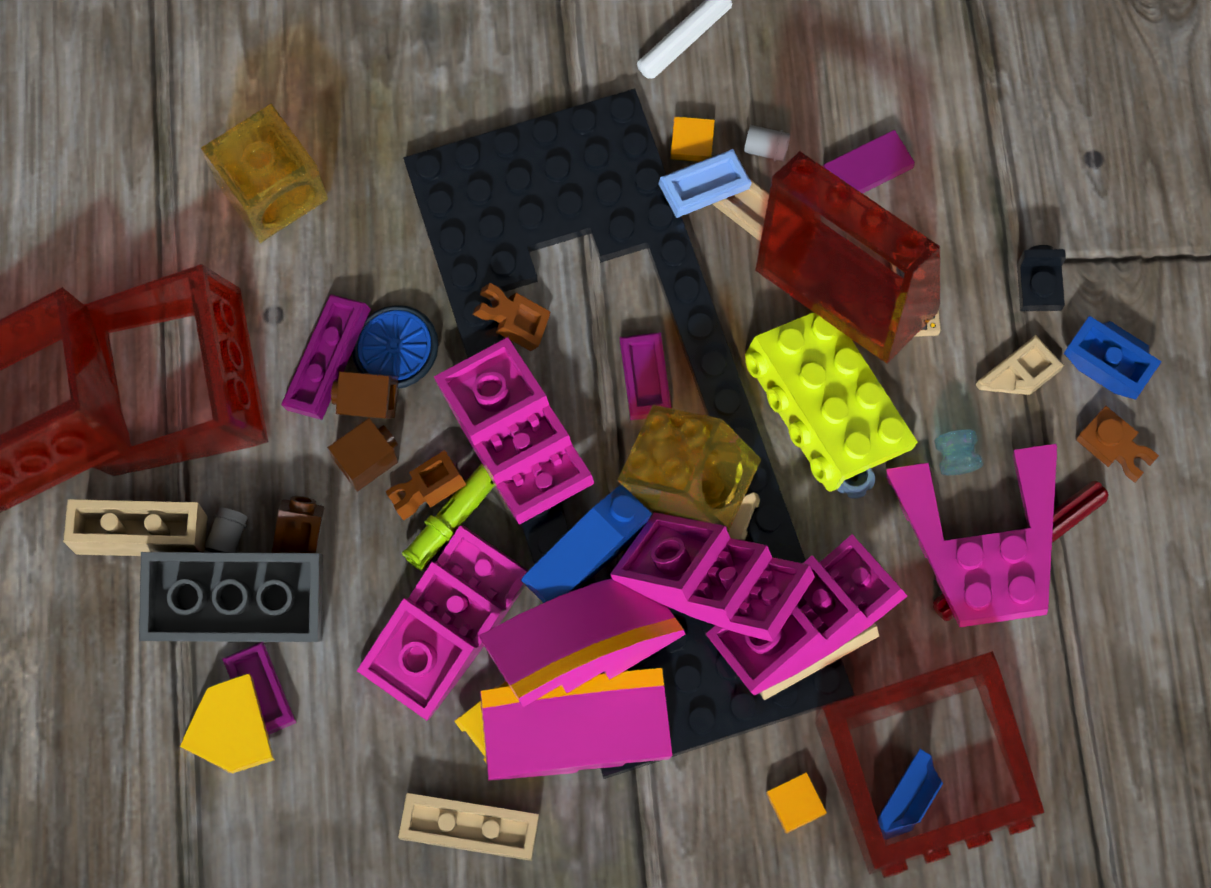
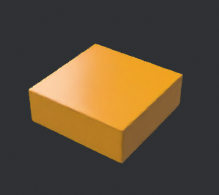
(692, 139)
(796, 803)

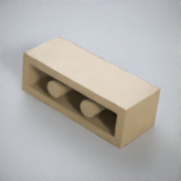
(134, 527)

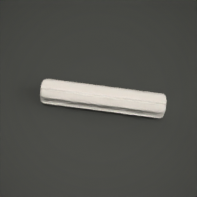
(682, 36)

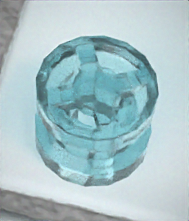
(958, 452)

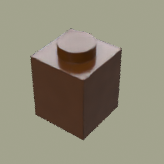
(365, 394)
(364, 453)

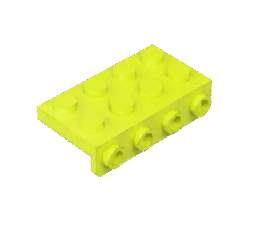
(828, 399)

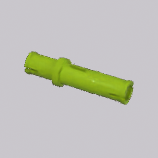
(451, 516)

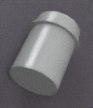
(767, 143)
(226, 531)

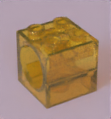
(265, 173)
(689, 467)

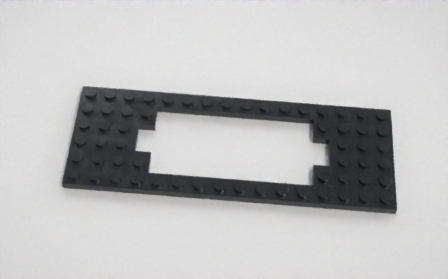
(600, 176)

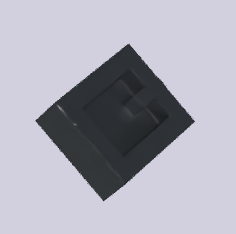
(1041, 279)

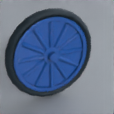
(397, 343)

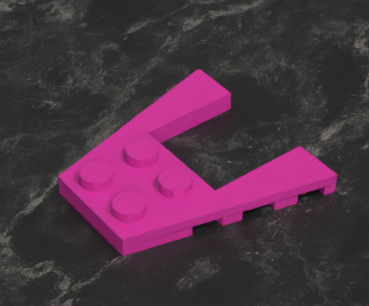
(994, 573)

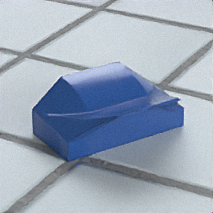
(1112, 357)
(910, 797)

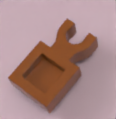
(517, 316)
(1112, 439)
(429, 483)

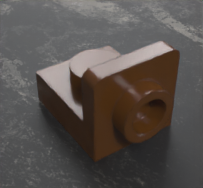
(298, 526)

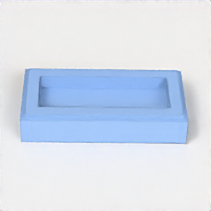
(704, 183)

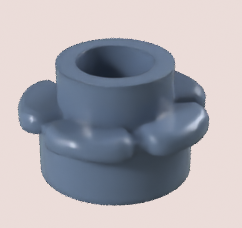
(858, 488)

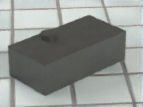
(231, 597)

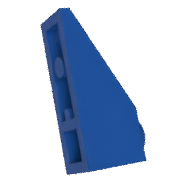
(588, 545)

